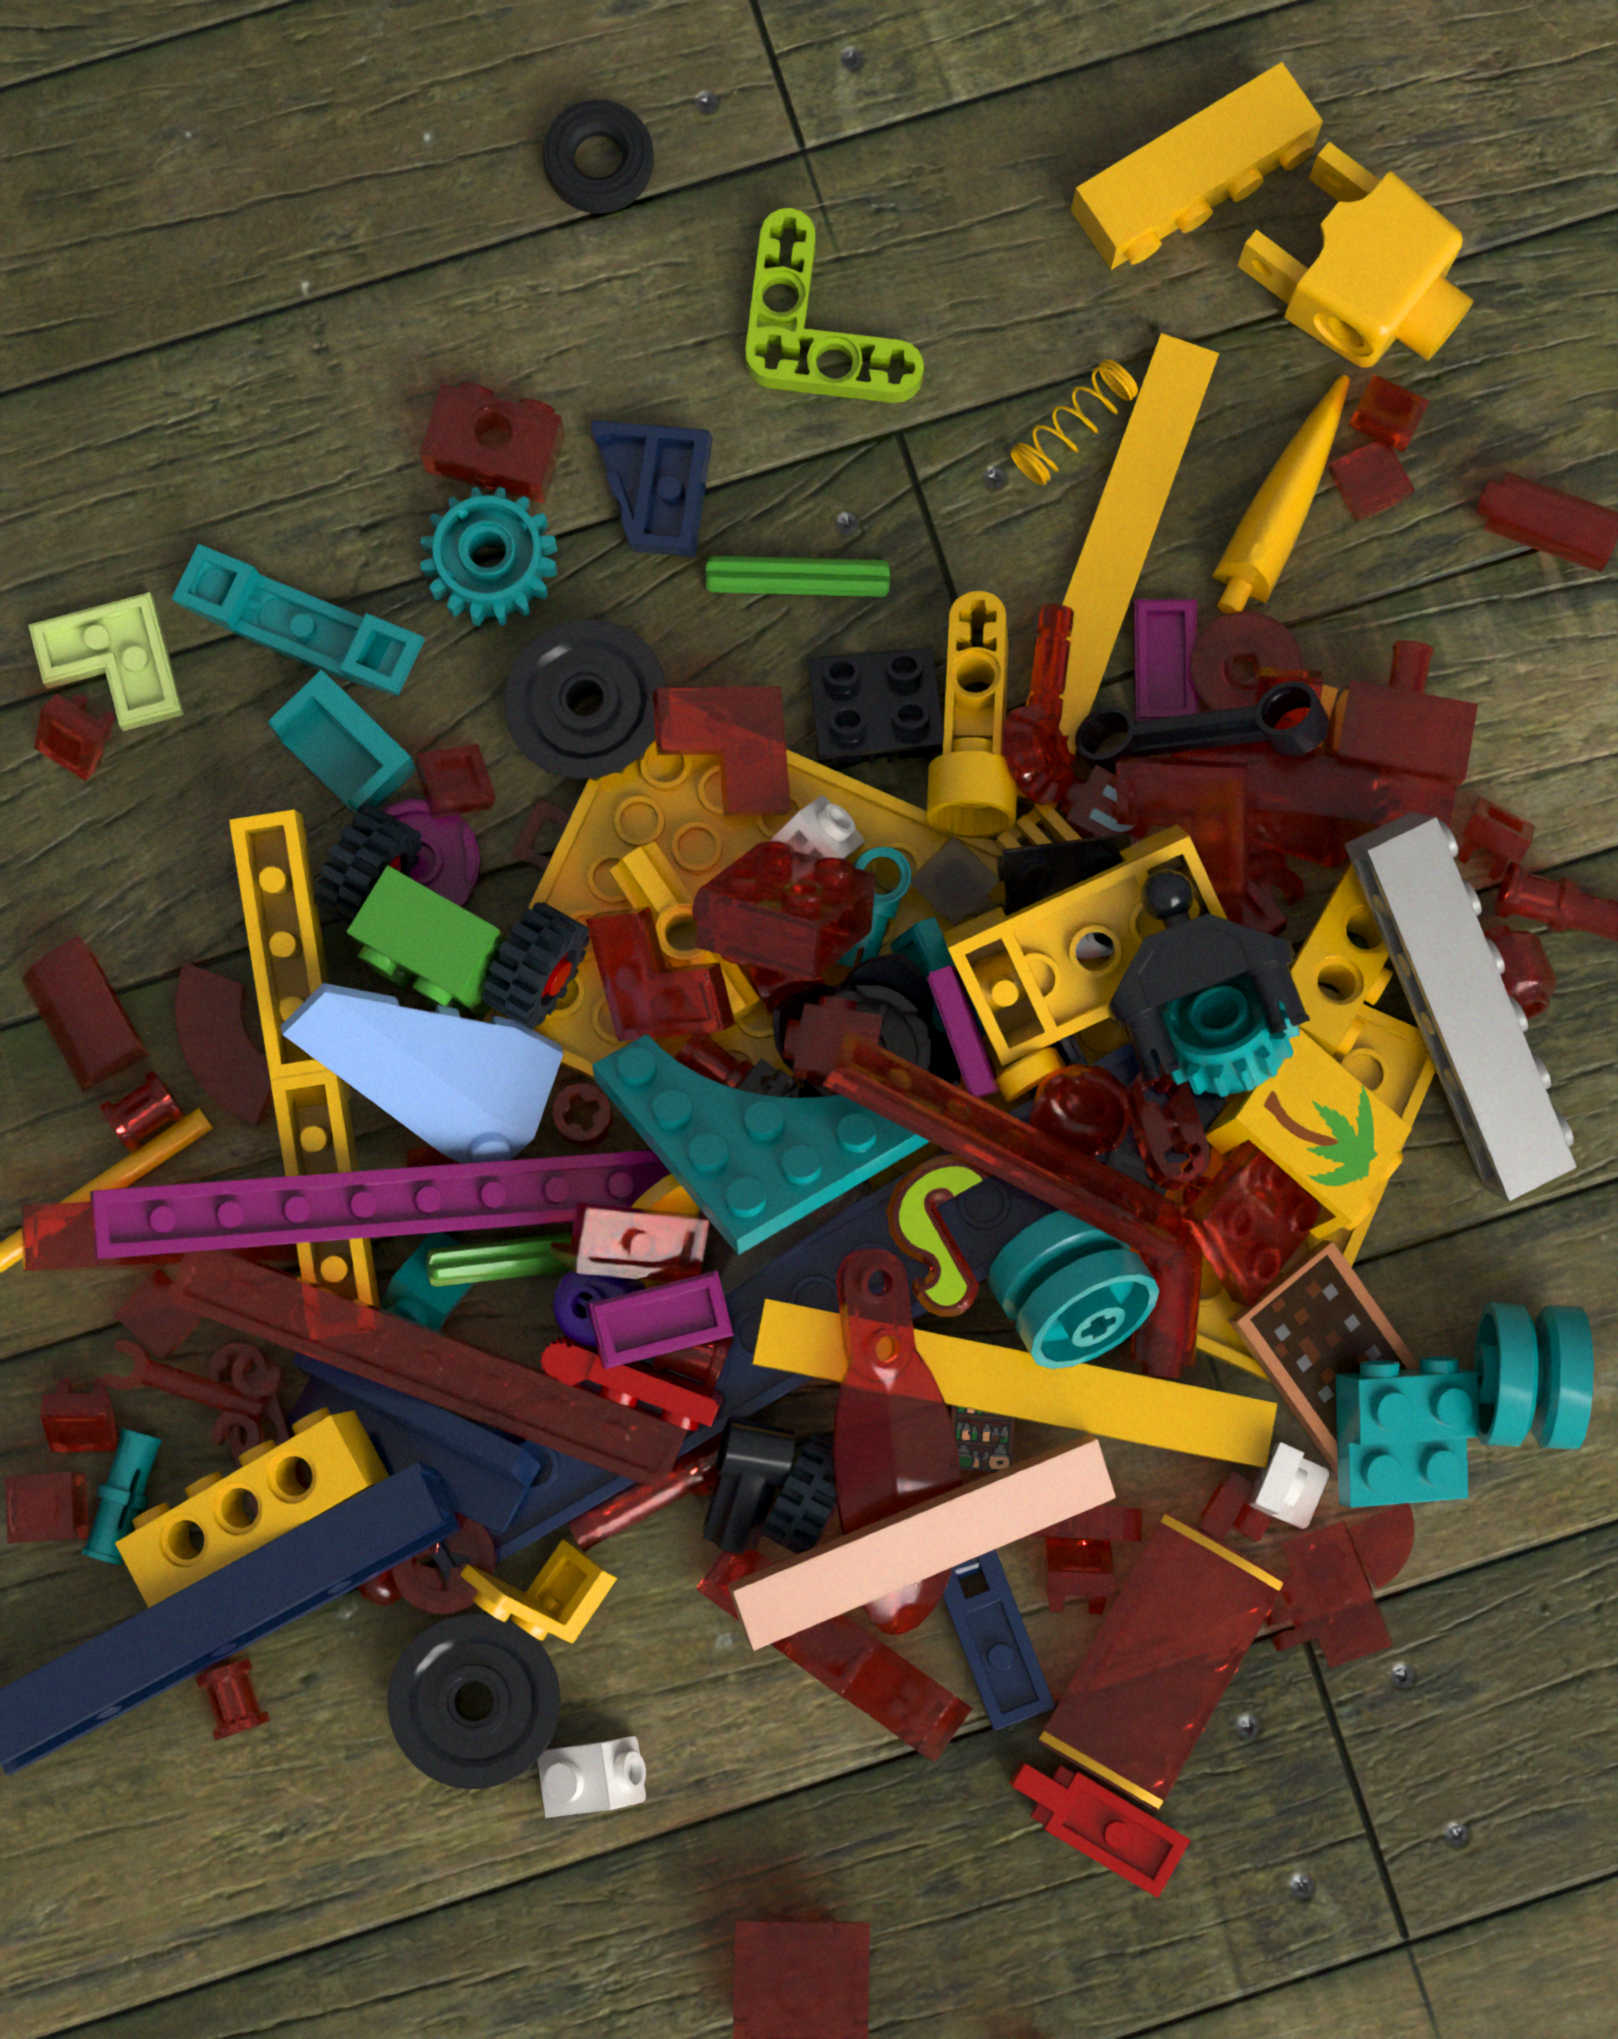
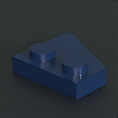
(657, 482)

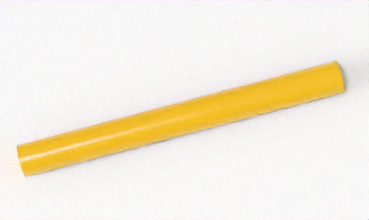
(124, 1172)

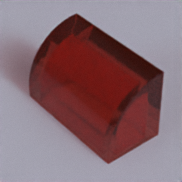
(83, 1013)

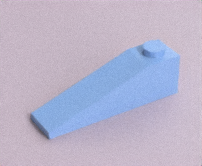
(447, 1078)

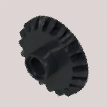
(562, 669)
(427, 1708)

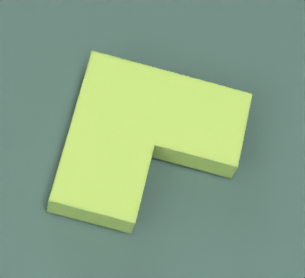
(115, 640)

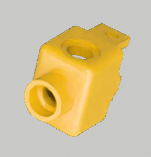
(1376, 267)

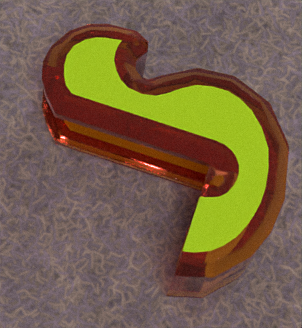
(923, 1235)

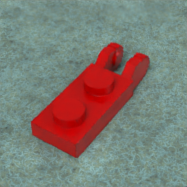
(681, 1399)

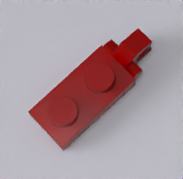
(1103, 1826)

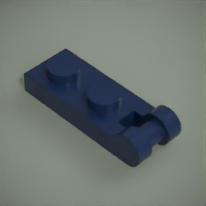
(997, 1644)

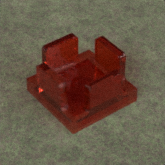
(801, 1978)

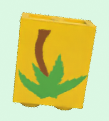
(1319, 1131)

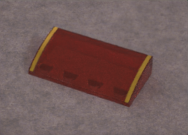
(1162, 1661)

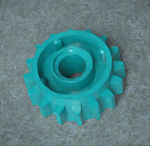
(483, 523)
(1226, 1039)

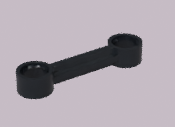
(1207, 728)

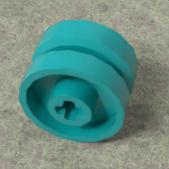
(1071, 1290)
(1534, 1375)

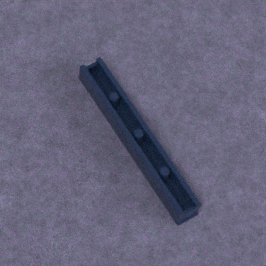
(223, 1614)

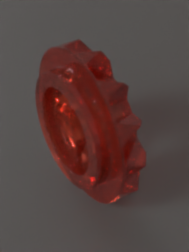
(1038, 754)
(423, 1585)

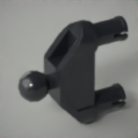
(1190, 959)

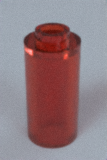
(1549, 520)
(1170, 1332)

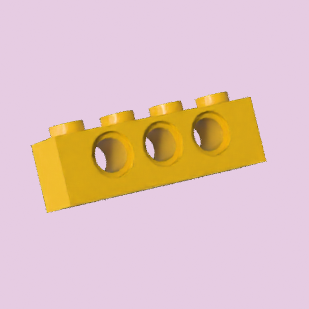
(1334, 960)
(341, 1467)

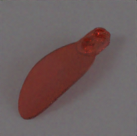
(889, 1424)

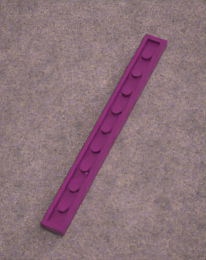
(364, 1203)

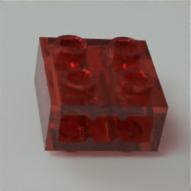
(785, 910)

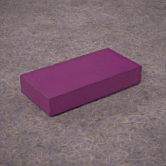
(1162, 657)
(963, 1031)
(659, 1319)

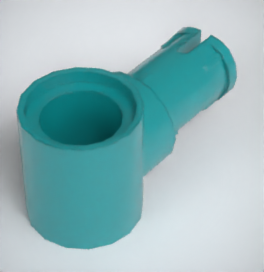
(884, 905)

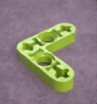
(789, 330)

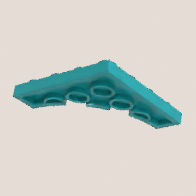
(745, 1154)

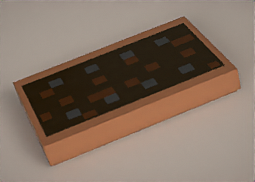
(1315, 1326)

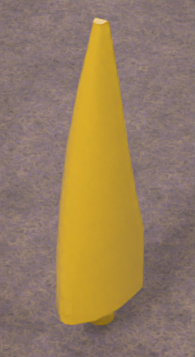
(1279, 508)

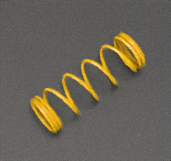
(1117, 380)

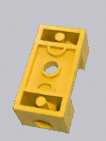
(1026, 964)

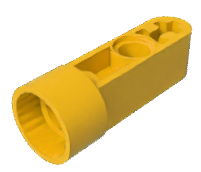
(971, 783)

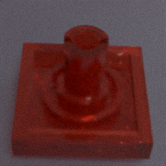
(1249, 1221)

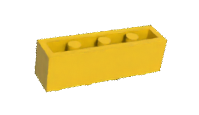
(1197, 167)

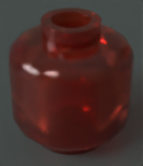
(1527, 969)

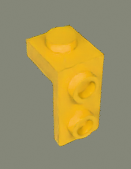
(556, 1601)

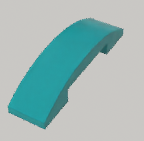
(296, 623)

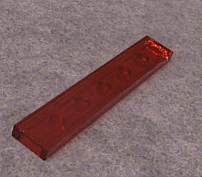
(1008, 1148)

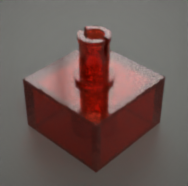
(1403, 724)

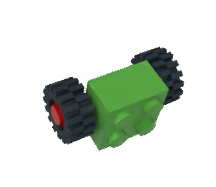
(434, 942)

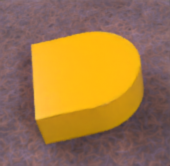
(1028, 1072)

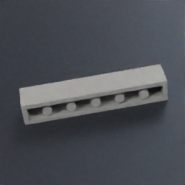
(1462, 1004)

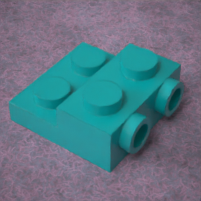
(1405, 1431)

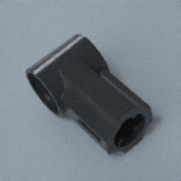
(749, 1468)

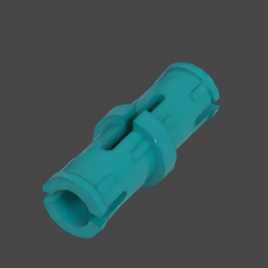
(122, 1495)

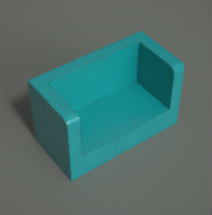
(342, 745)

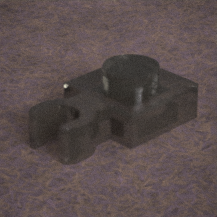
(957, 882)

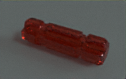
(1051, 658)

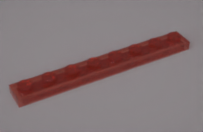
(427, 1364)

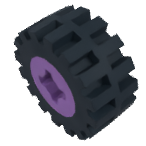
(806, 1498)

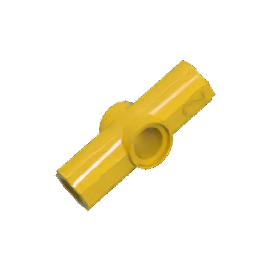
(651, 881)

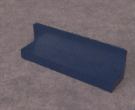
(478, 1469)

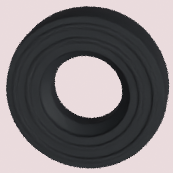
(590, 120)

